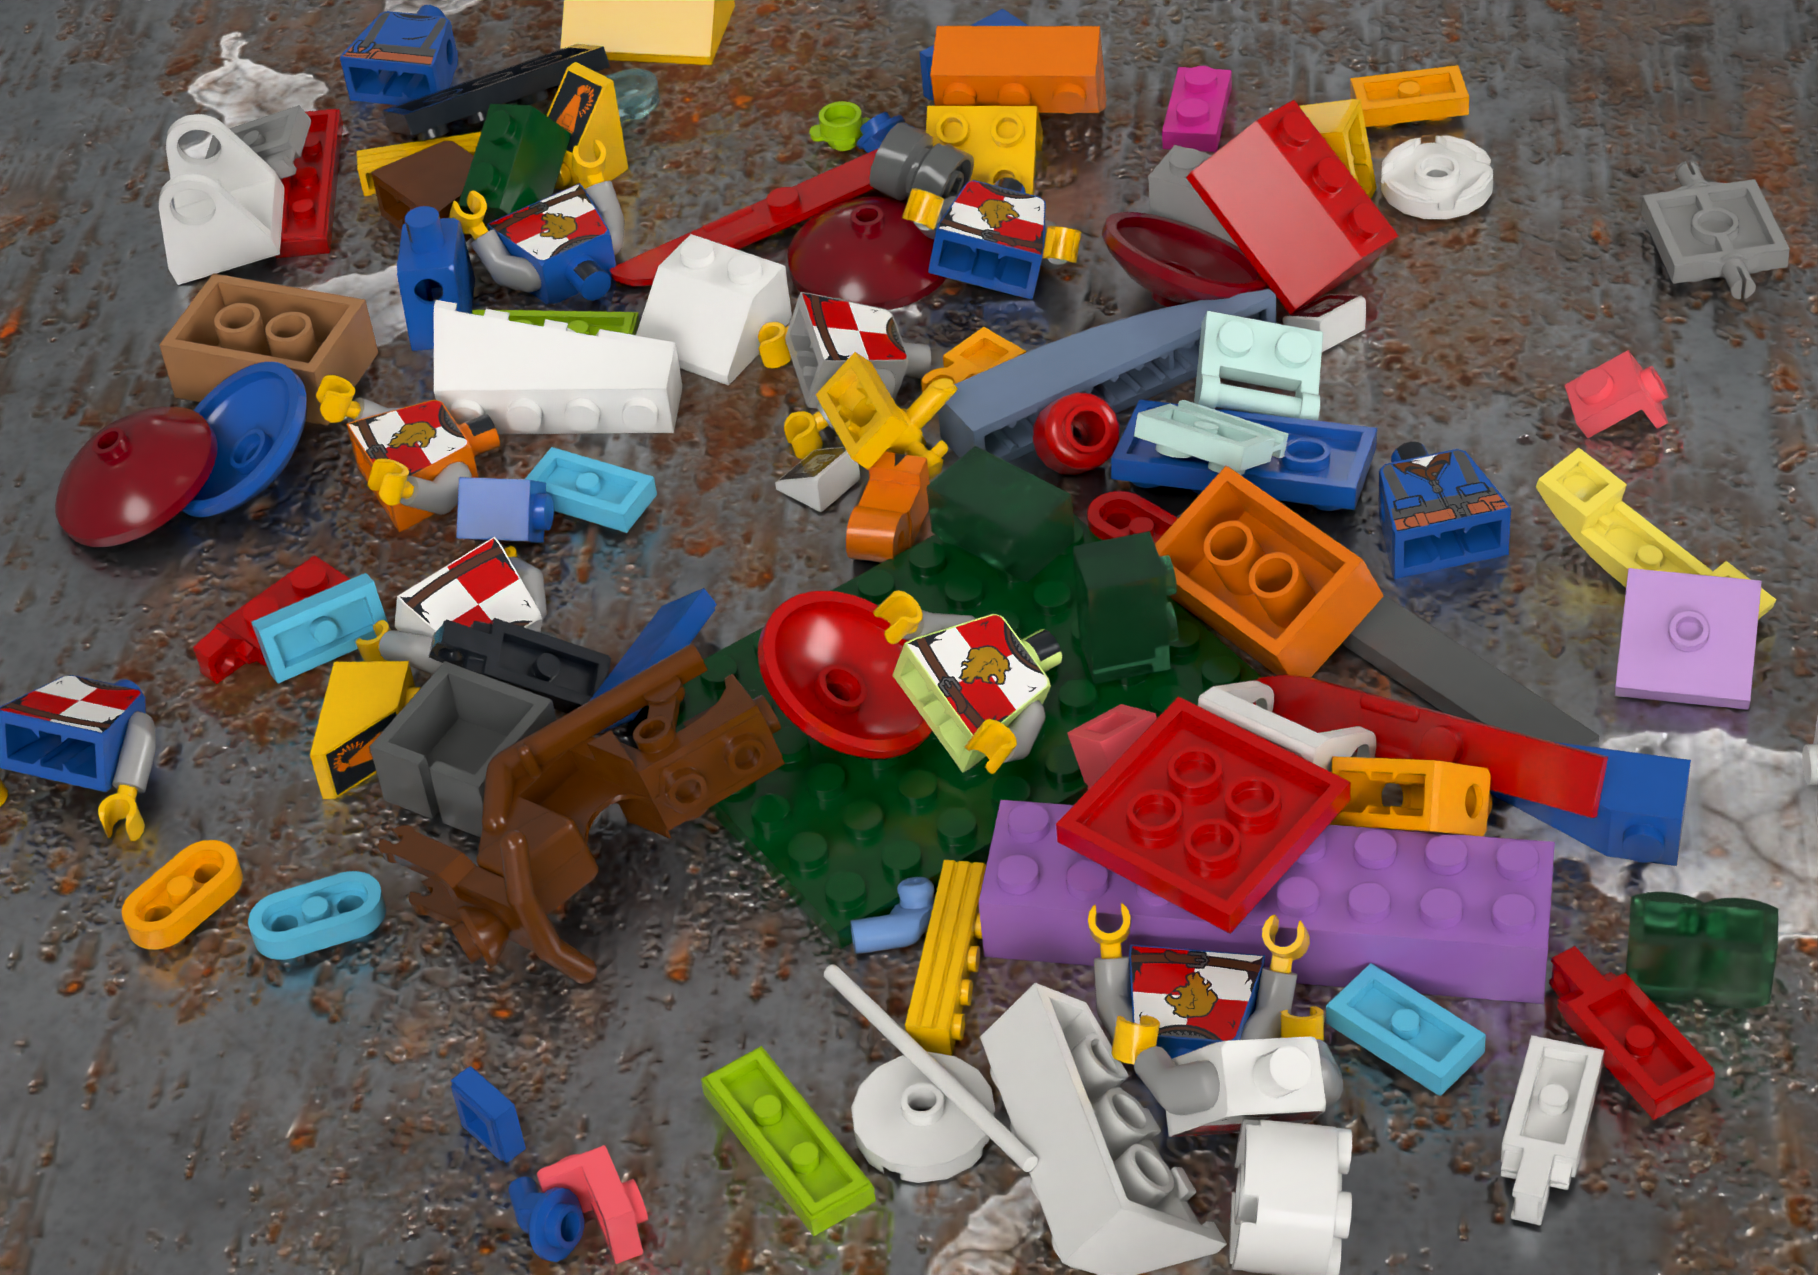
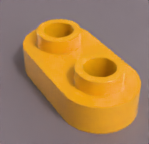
(182, 894)

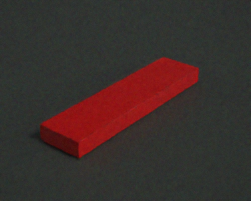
(312, 190)

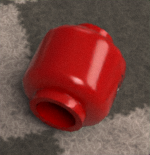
(1076, 433)

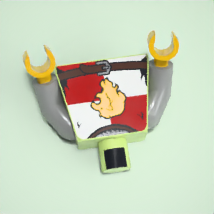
(972, 679)

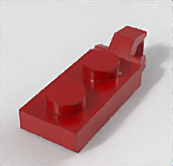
(234, 639)
(1636, 1037)

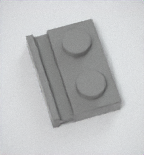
(274, 138)

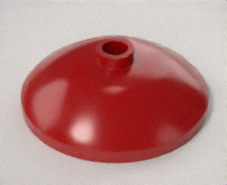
(834, 675)

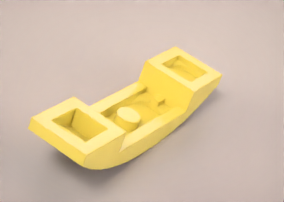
(1591, 509)

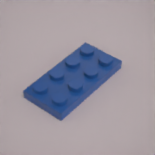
(1320, 466)

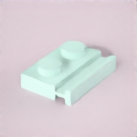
(1210, 436)

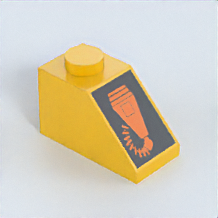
(589, 111)
(355, 711)

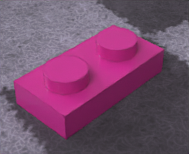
(1197, 108)

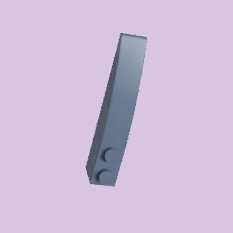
(1112, 361)

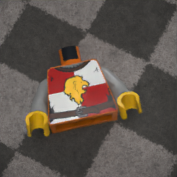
(408, 452)

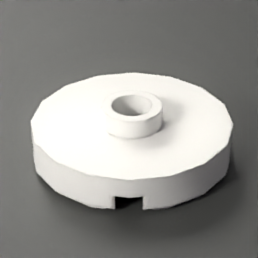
(1437, 178)
(916, 1142)

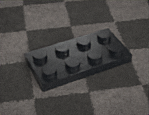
(470, 100)

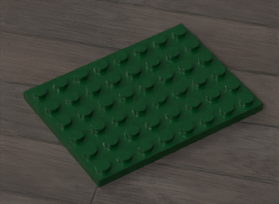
(855, 827)

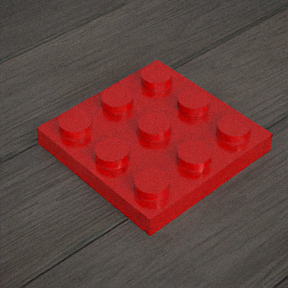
(1204, 813)

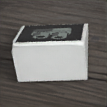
(1334, 315)
(820, 477)

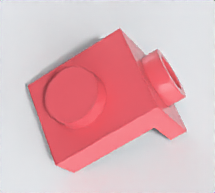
(1616, 392)
(599, 1189)

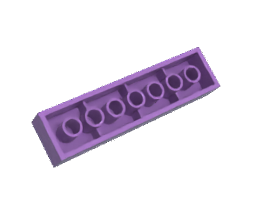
(1419, 905)

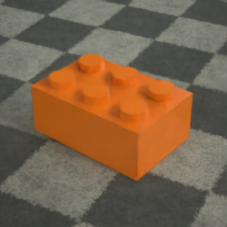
(1266, 576)

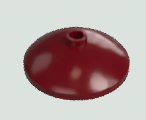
(863, 254)
(1178, 259)
(135, 475)

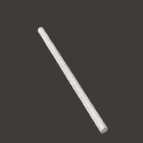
(932, 1069)

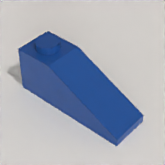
(1637, 810)

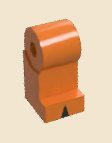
(889, 508)

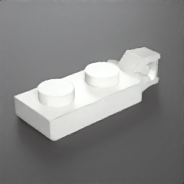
(1548, 1122)

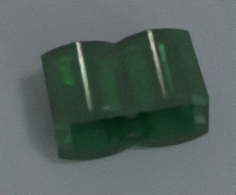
(1701, 949)

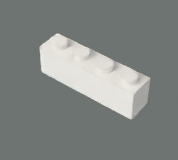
(552, 376)
(1097, 1169)

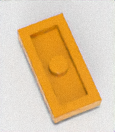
(1411, 96)

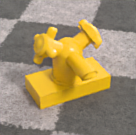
(871, 420)

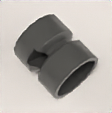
(910, 161)

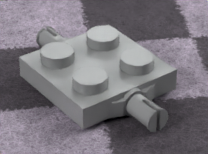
(1714, 230)

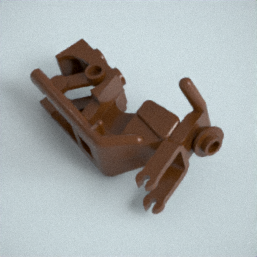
(555, 785)

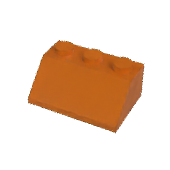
(1020, 66)

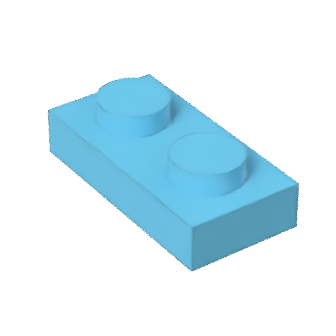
(594, 489)
(319, 627)
(1405, 1029)

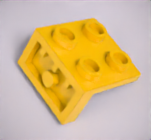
(996, 136)

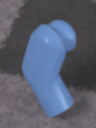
(903, 924)

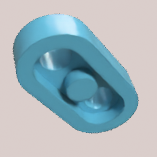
(317, 915)

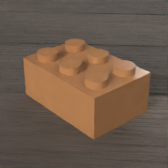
(254, 322)

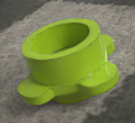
(839, 125)

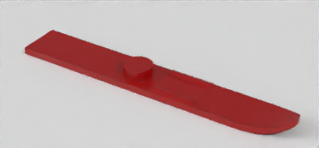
(754, 222)
(1517, 762)

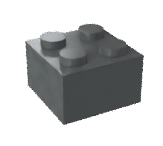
(445, 738)

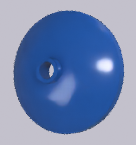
(257, 428)

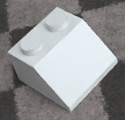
(714, 306)

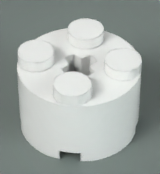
(1290, 1198)

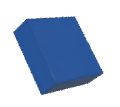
(487, 1115)

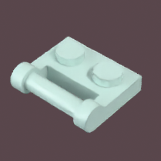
(1262, 356)

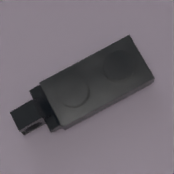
(524, 660)

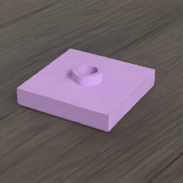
(1688, 638)

